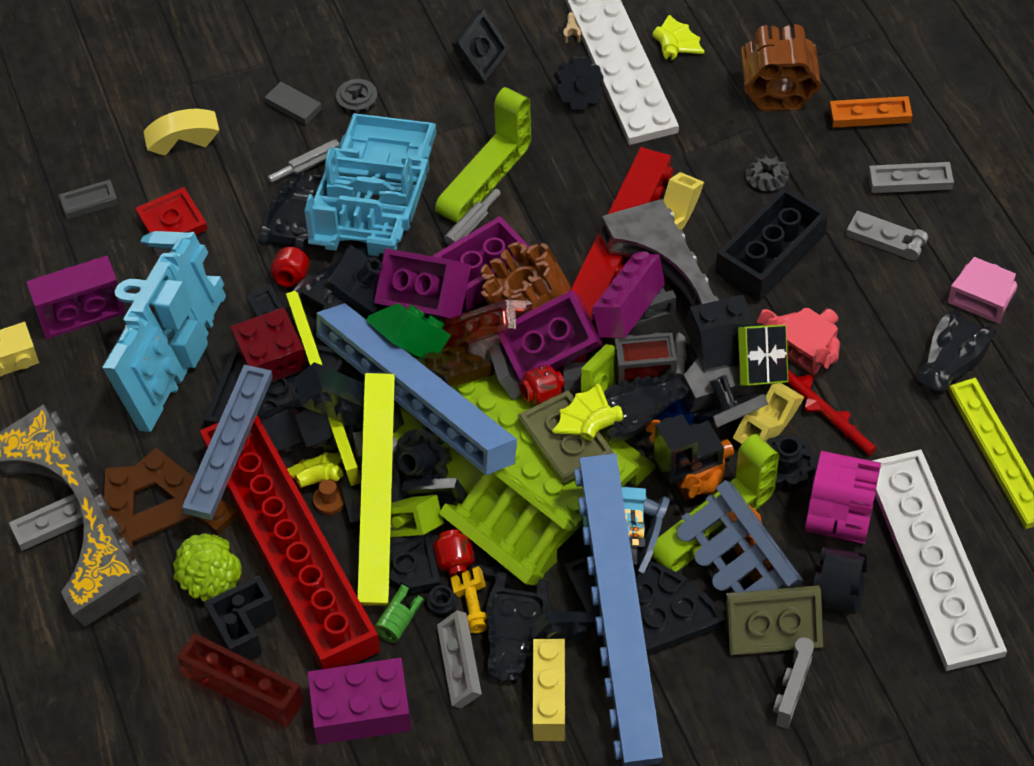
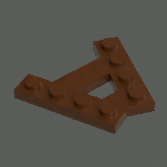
(170, 479)

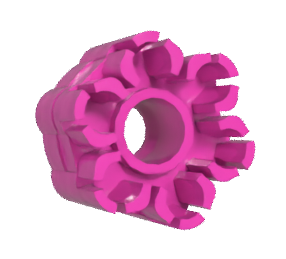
(842, 497)

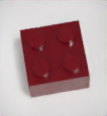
(270, 344)

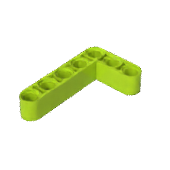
(493, 160)
(754, 481)

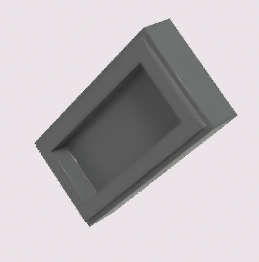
(293, 103)
(88, 199)
(505, 371)

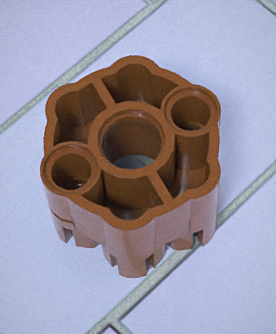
(779, 71)
(529, 278)

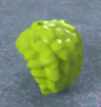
(206, 566)

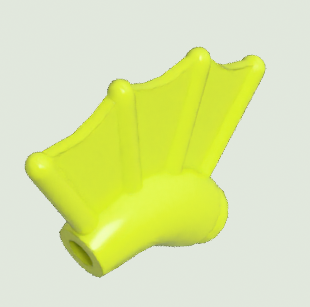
(676, 38)
(588, 414)
(317, 469)

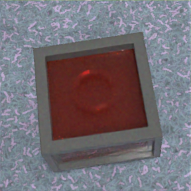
(644, 356)

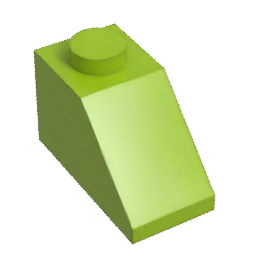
(415, 516)

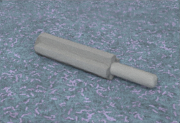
(305, 161)
(470, 219)

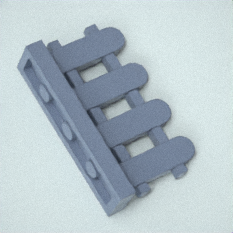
(735, 534)

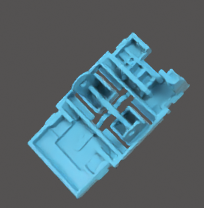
(374, 149)

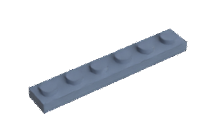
(227, 442)

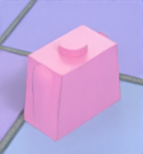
(983, 289)

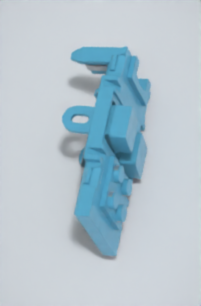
(163, 346)

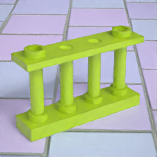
(504, 549)

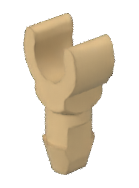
(572, 29)

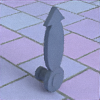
(657, 512)

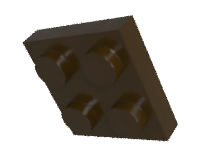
(457, 366)

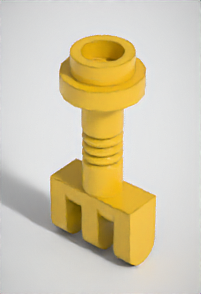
(476, 619)

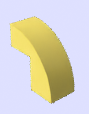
(189, 125)
(682, 197)
(772, 418)

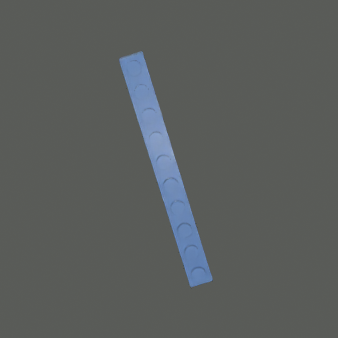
(418, 390)
(619, 612)

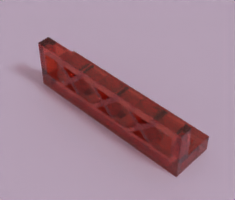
(484, 322)

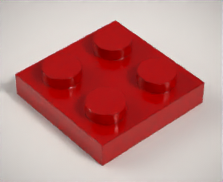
(172, 214)

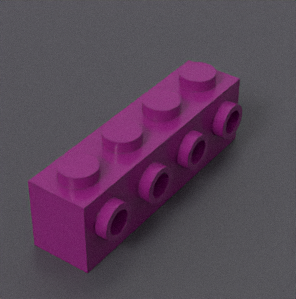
(628, 295)

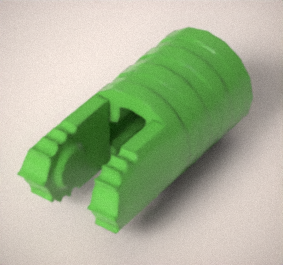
(397, 616)

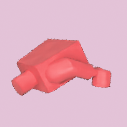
(810, 337)

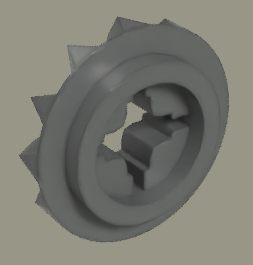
(354, 88)
(764, 181)

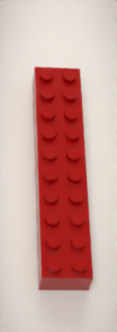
(297, 554)

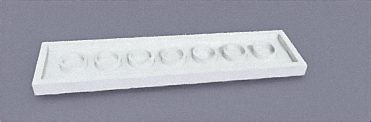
(626, 70)
(936, 563)

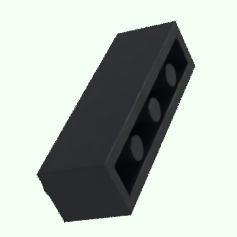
(336, 396)

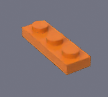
(870, 111)

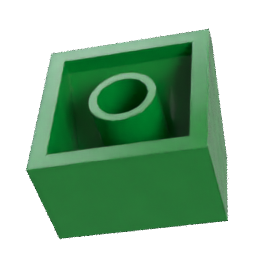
(410, 329)

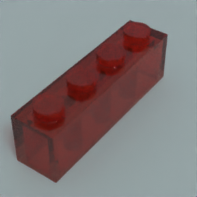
(240, 679)

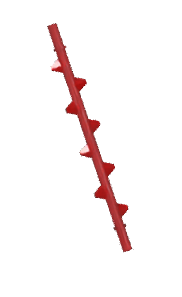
(838, 418)

